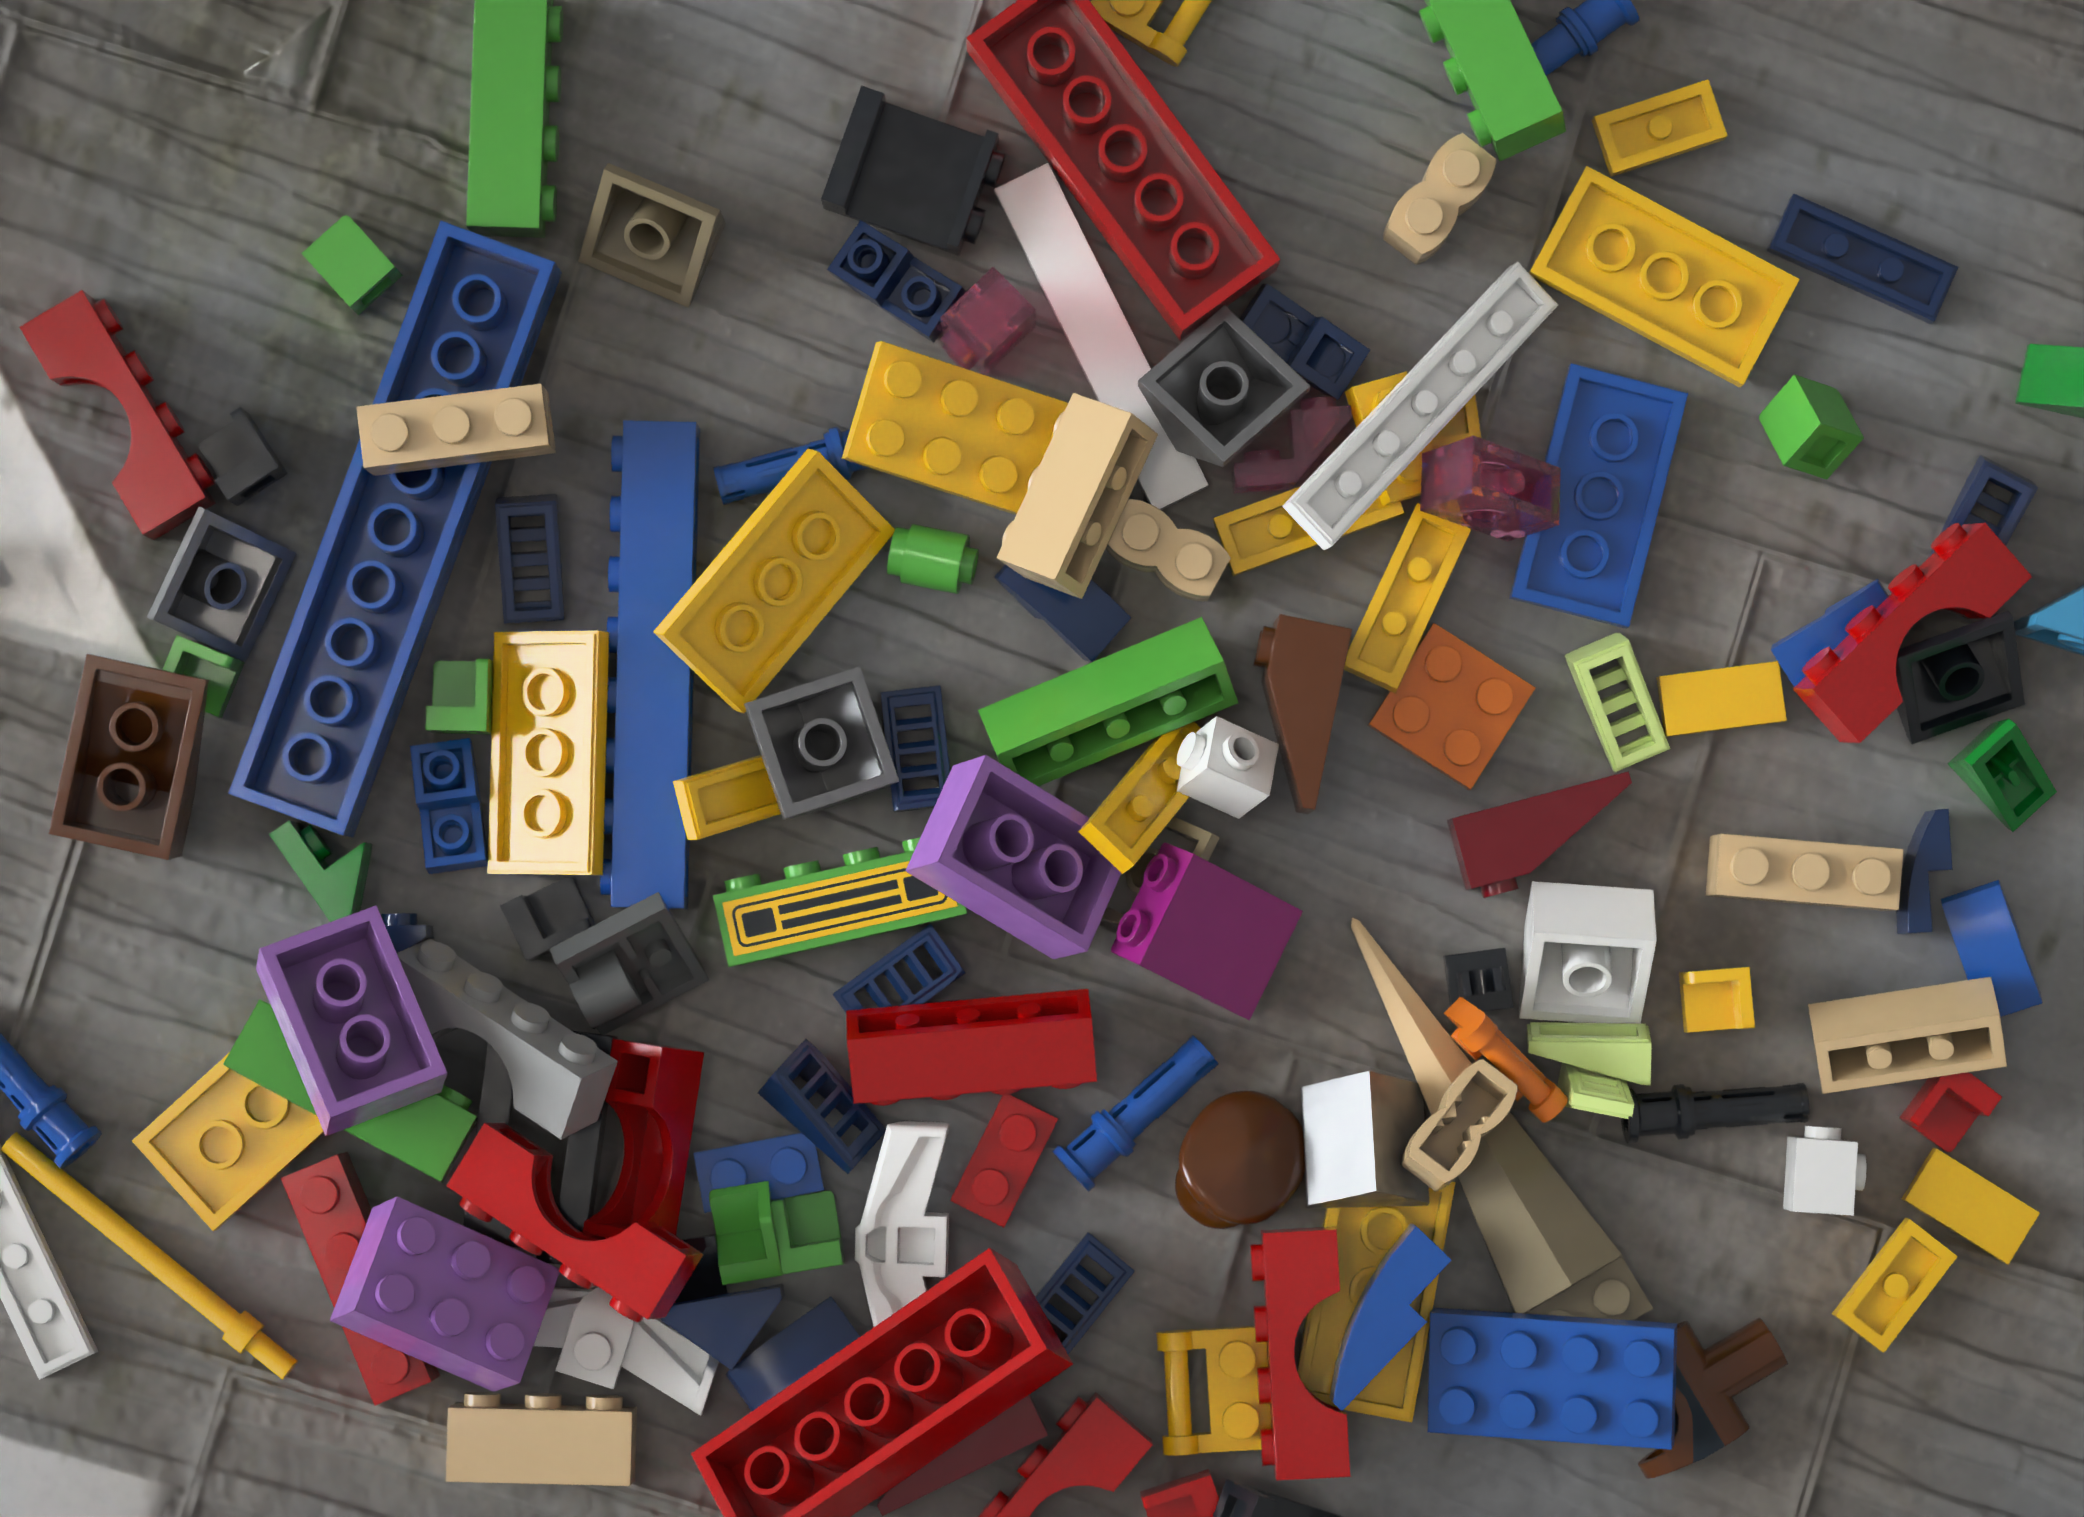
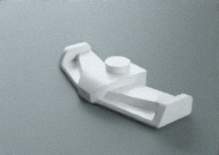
(896, 1236)
(602, 1341)

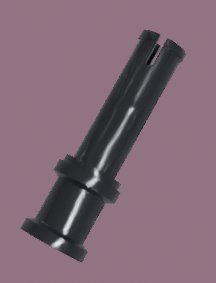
(1685, 1111)

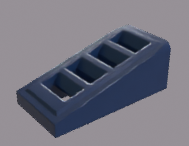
(1972, 492)
(522, 507)
(890, 700)
(936, 948)
(796, 1108)
(1106, 1259)

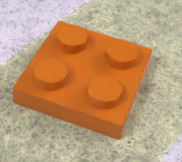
(1452, 707)

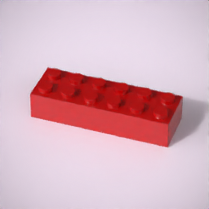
(1123, 157)
(888, 1399)

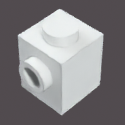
(1226, 767)
(1823, 1172)

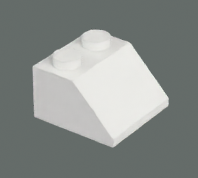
(1587, 953)

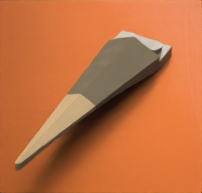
(1532, 1223)

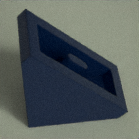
(725, 1322)

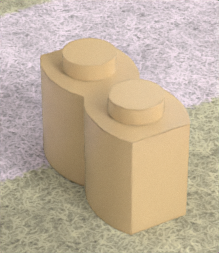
(1446, 191)
(1181, 558)
(1453, 1134)

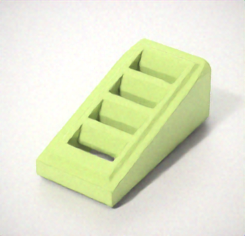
(1598, 653)
(1605, 1048)
(1595, 1092)

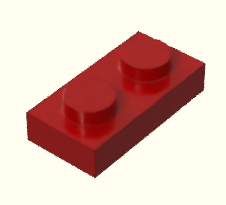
(1004, 1159)

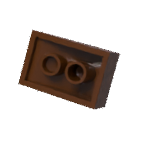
(1302, 688)
(131, 758)

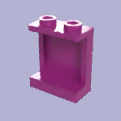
(1205, 930)

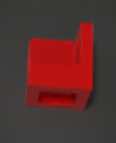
(1948, 1108)
(1182, 1497)

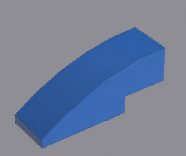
(1383, 1314)

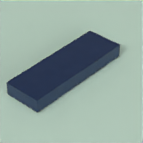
(1862, 259)

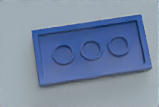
(1614, 461)
(1552, 1378)

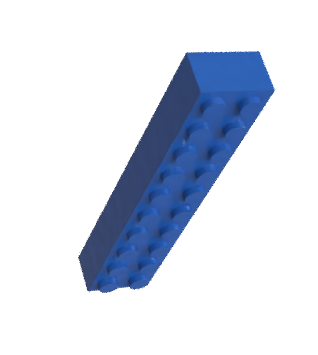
(390, 544)

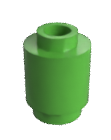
(932, 558)

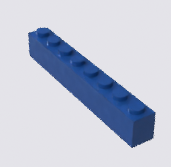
(652, 683)

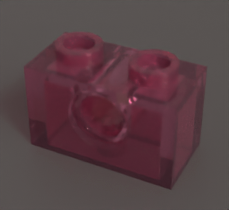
(986, 323)
(1490, 488)

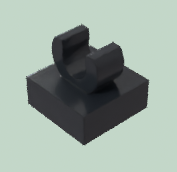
(1480, 979)

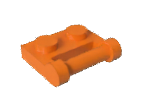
(1481, 1036)

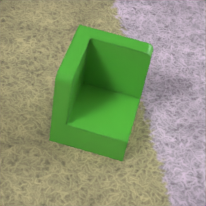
(352, 264)
(1810, 427)
(205, 663)
(461, 698)
(808, 1232)
(745, 1233)

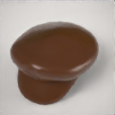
(1240, 1160)

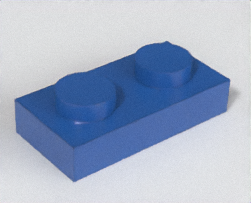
(785, 1161)

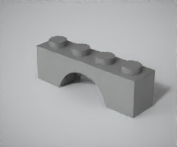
(553, 1072)

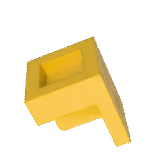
(1716, 999)

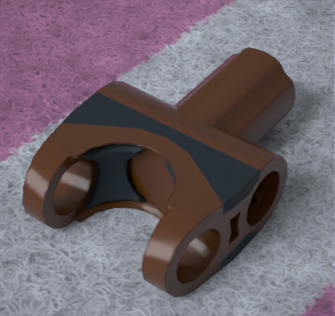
(1705, 1392)

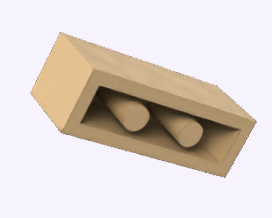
(456, 429)
(1077, 495)
(1804, 872)
(1907, 1035)
(541, 1440)

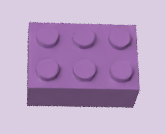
(1015, 858)
(351, 1020)
(445, 1294)

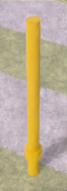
(240, 1330)

